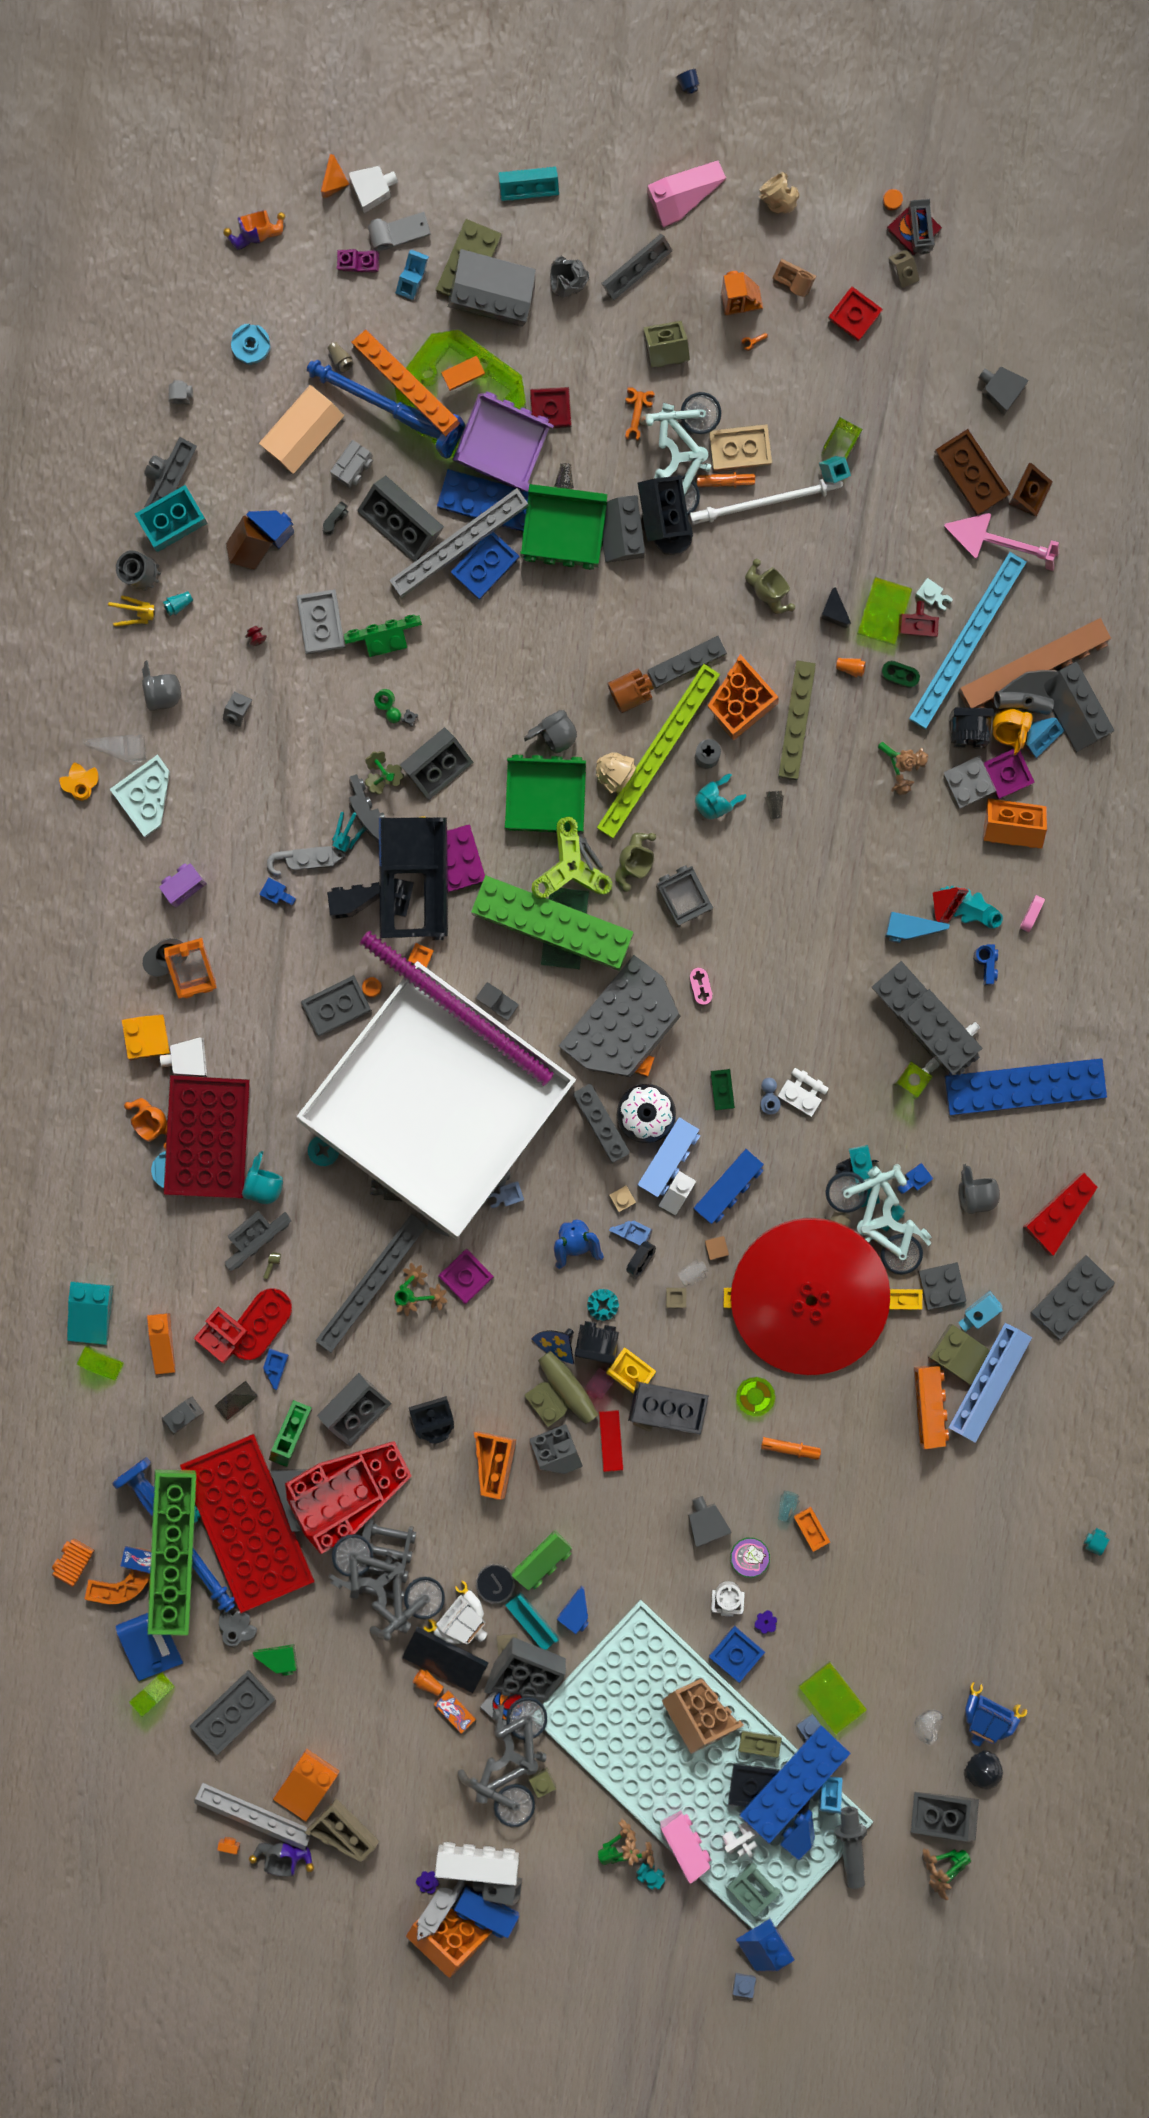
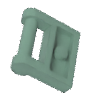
(747, 1892)

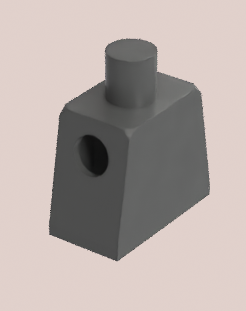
(1002, 387)
(182, 1415)
(707, 1522)
(503, 1894)

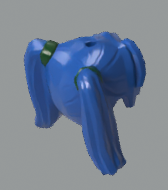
(575, 1240)

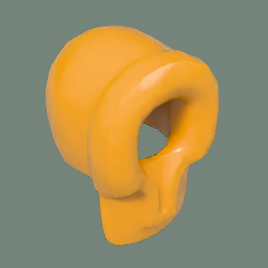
(1011, 727)

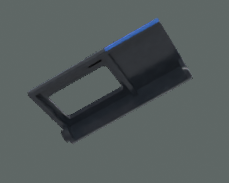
(414, 847)

